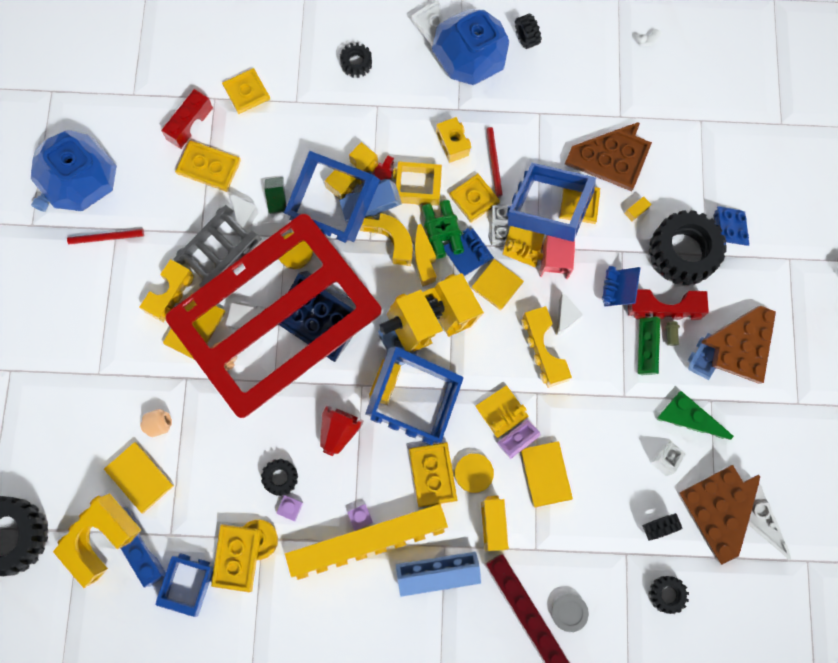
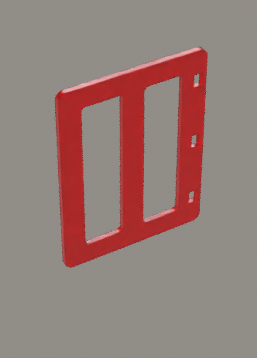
(213, 360)

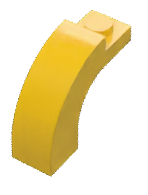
(395, 232)

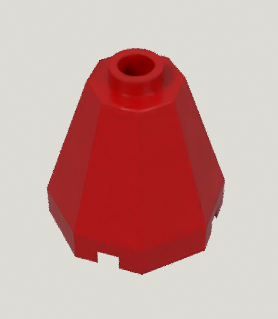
(337, 430)

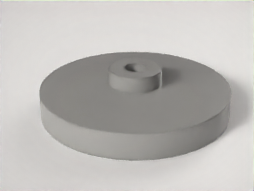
(570, 613)

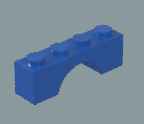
(142, 561)

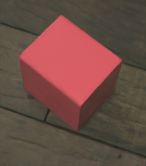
(557, 256)

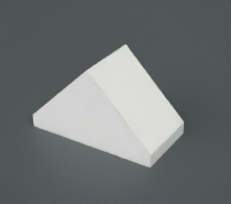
(244, 212)
(567, 314)
(669, 459)

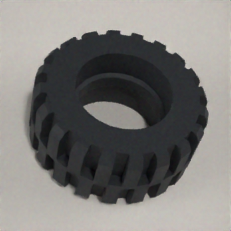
(700, 229)
(30, 535)

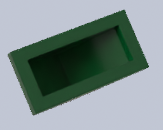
(275, 195)

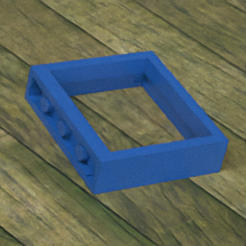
(555, 177)
(362, 204)
(454, 384)

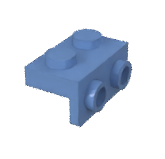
(702, 360)

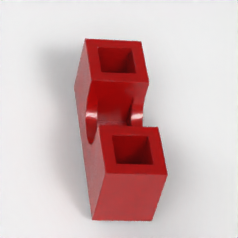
(178, 127)

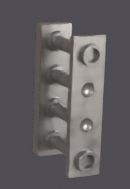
(248, 242)

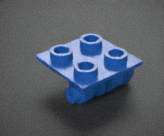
(733, 225)
(474, 253)
(620, 286)

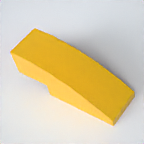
(424, 257)

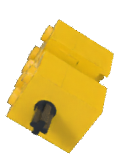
(417, 313)

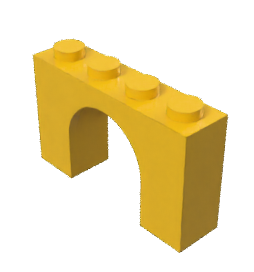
(75, 548)

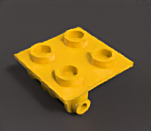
(524, 246)
(502, 411)

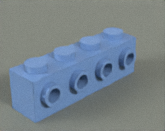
(438, 574)

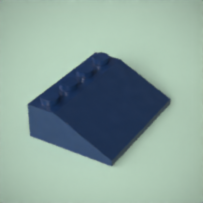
(319, 315)

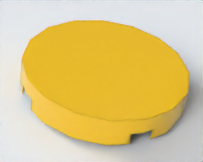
(298, 256)
(474, 473)
(268, 537)

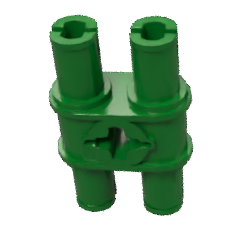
(448, 223)

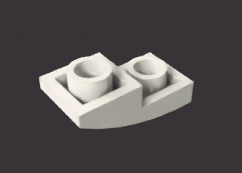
(499, 225)

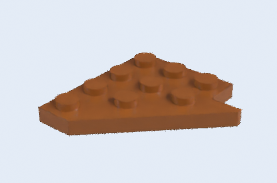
(612, 156)
(744, 344)
(722, 510)

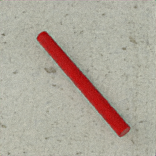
(494, 162)
(105, 236)

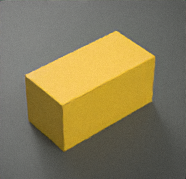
(637, 209)

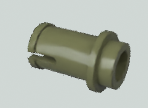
(672, 333)

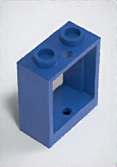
(177, 606)

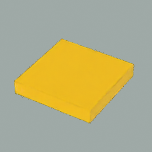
(246, 91)
(474, 198)
(569, 203)
(497, 284)

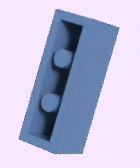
(385, 198)

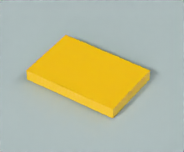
(208, 166)
(204, 325)
(433, 474)
(546, 474)
(138, 477)
(236, 558)

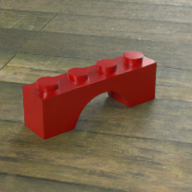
(693, 306)

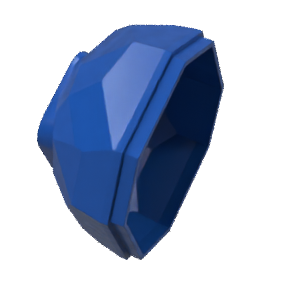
(467, 55)
(75, 183)

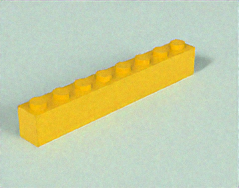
(366, 540)

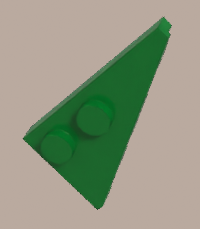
(686, 413)

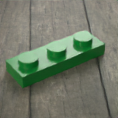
(649, 346)

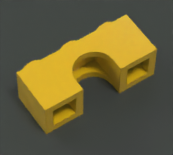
(343, 184)
(178, 279)

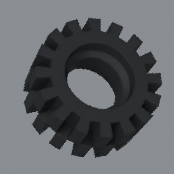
(528, 31)
(352, 51)
(290, 483)
(662, 527)
(681, 594)

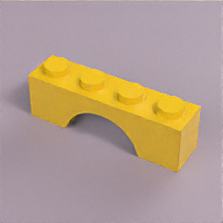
(553, 370)

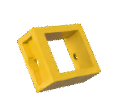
(419, 198)
(494, 524)

